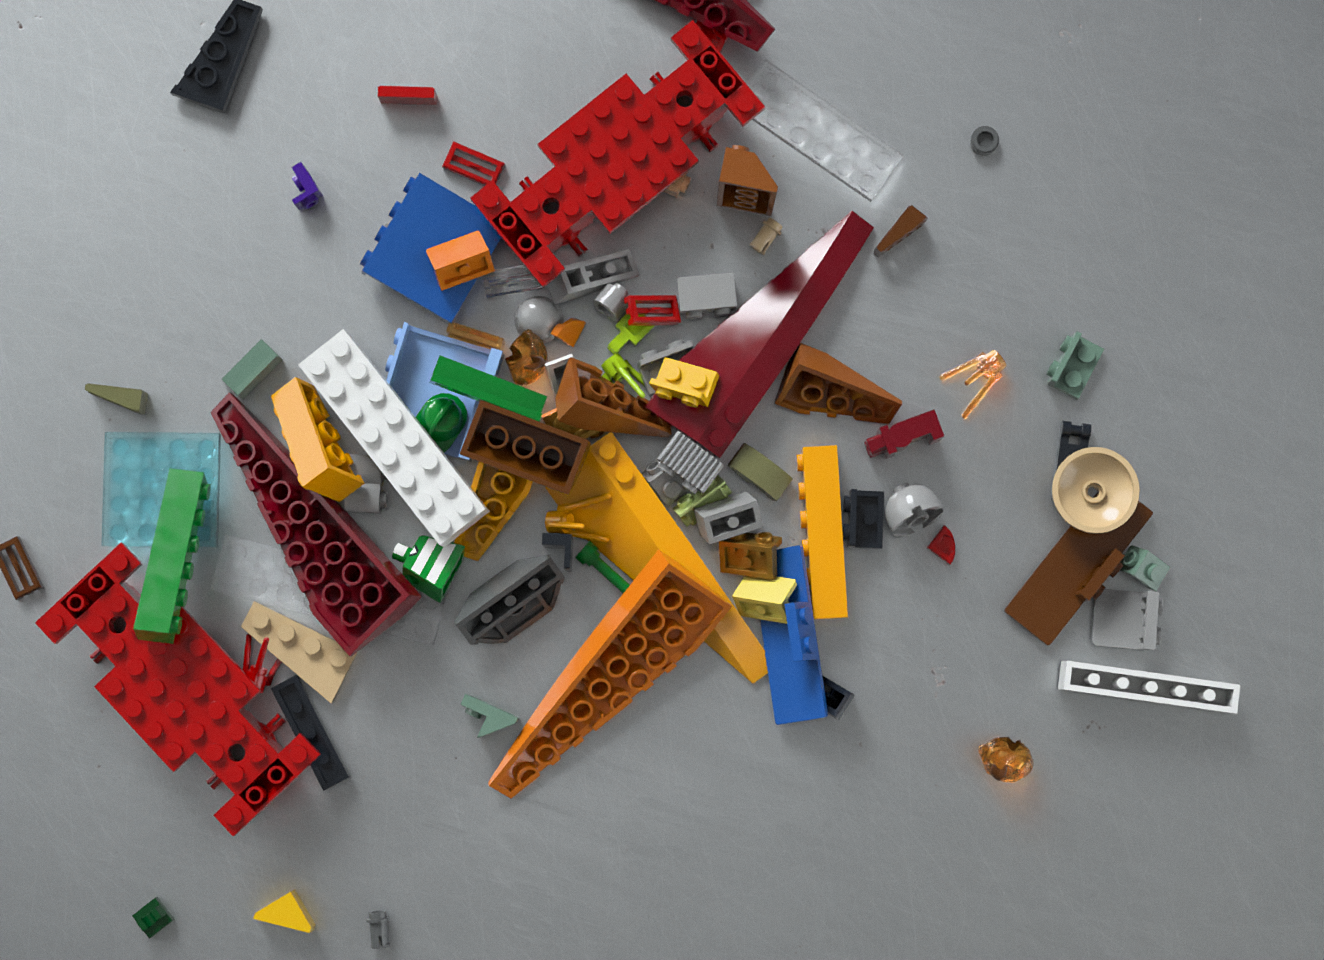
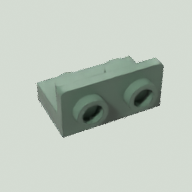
(1074, 366)

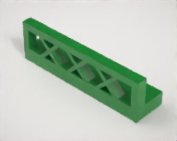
(488, 388)

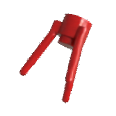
(257, 672)

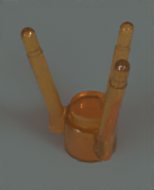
(989, 366)

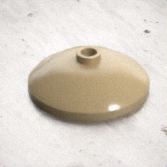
(1112, 479)

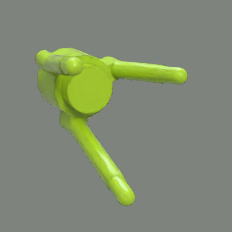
(619, 369)

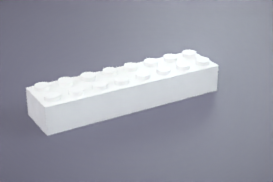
(393, 438)

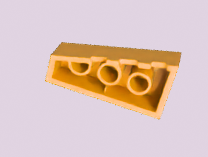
(313, 442)

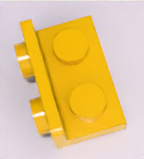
(685, 382)

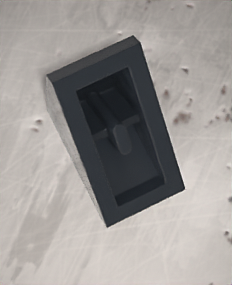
(836, 698)

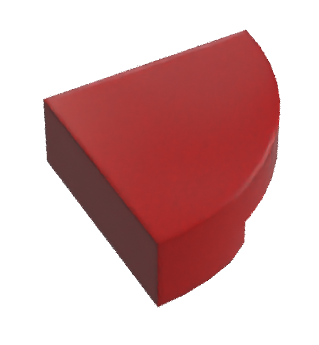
(943, 545)

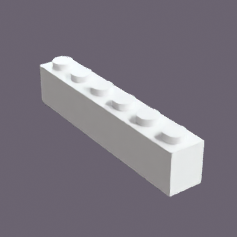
(1149, 687)

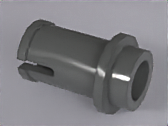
(378, 927)

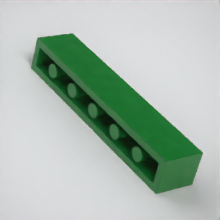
(171, 556)

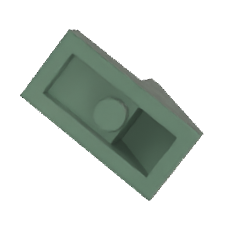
(495, 719)

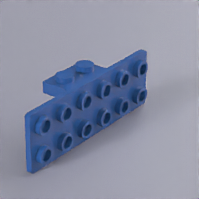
(793, 649)

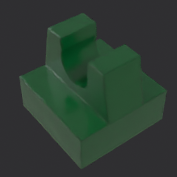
(153, 917)

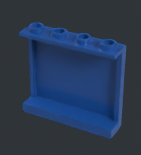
(424, 220)

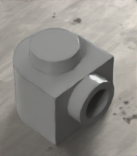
(611, 302)

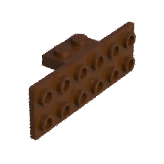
(1072, 575)

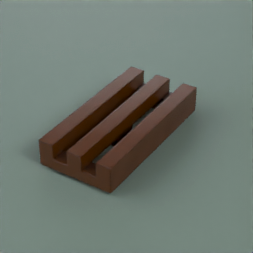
(37, 584)

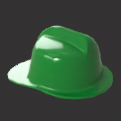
(443, 419)

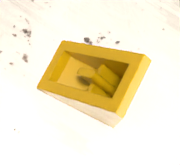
(287, 912)

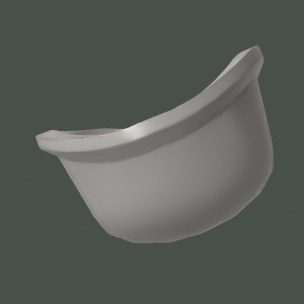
(538, 315)

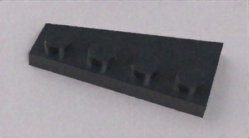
(217, 66)

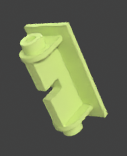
(686, 504)

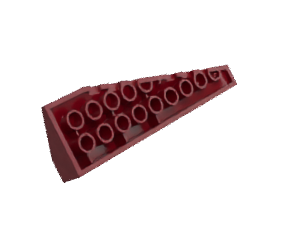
(336, 563)

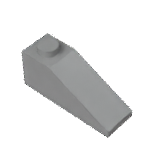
(592, 275)

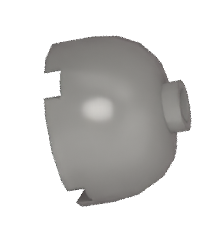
(911, 507)

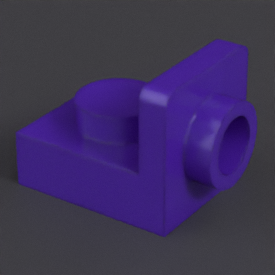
(305, 182)

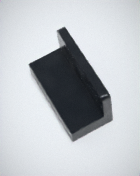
(560, 541)

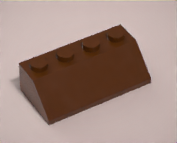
(525, 447)

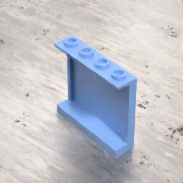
(414, 365)

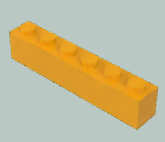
(823, 530)

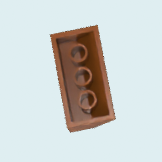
(745, 183)

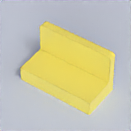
(764, 598)

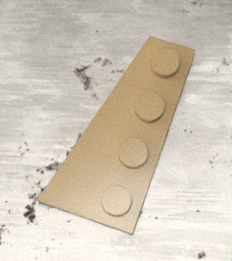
(306, 652)

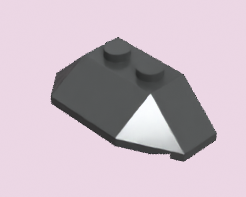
(510, 601)

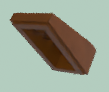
(907, 223)

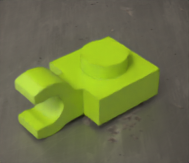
(628, 333)

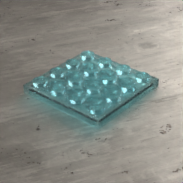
(136, 481)

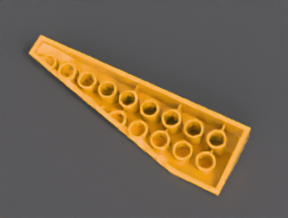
(642, 526)

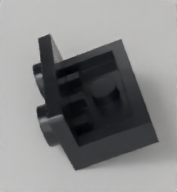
(864, 519)

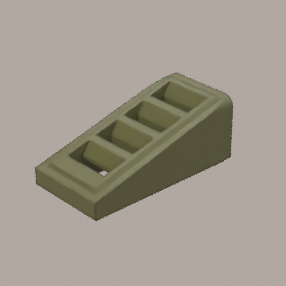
(125, 397)

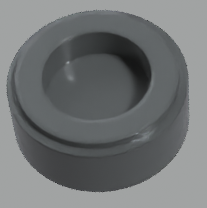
(984, 140)

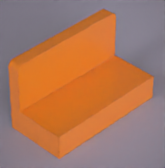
(460, 260)

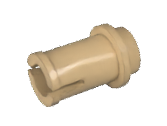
(766, 235)

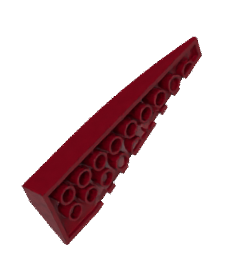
(761, 338)

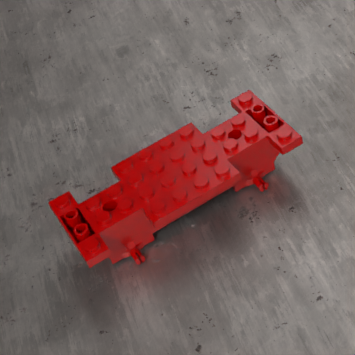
(618, 154)
(180, 693)

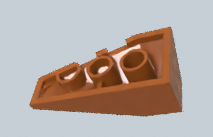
(826, 385)

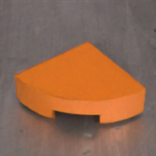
(568, 331)

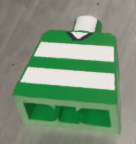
(429, 565)

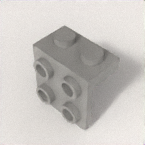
(1127, 619)

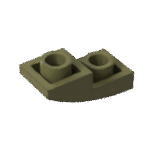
(760, 471)

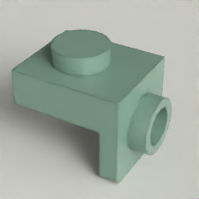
(1144, 567)

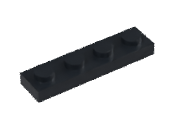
(304, 719)

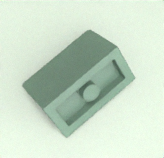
(252, 369)

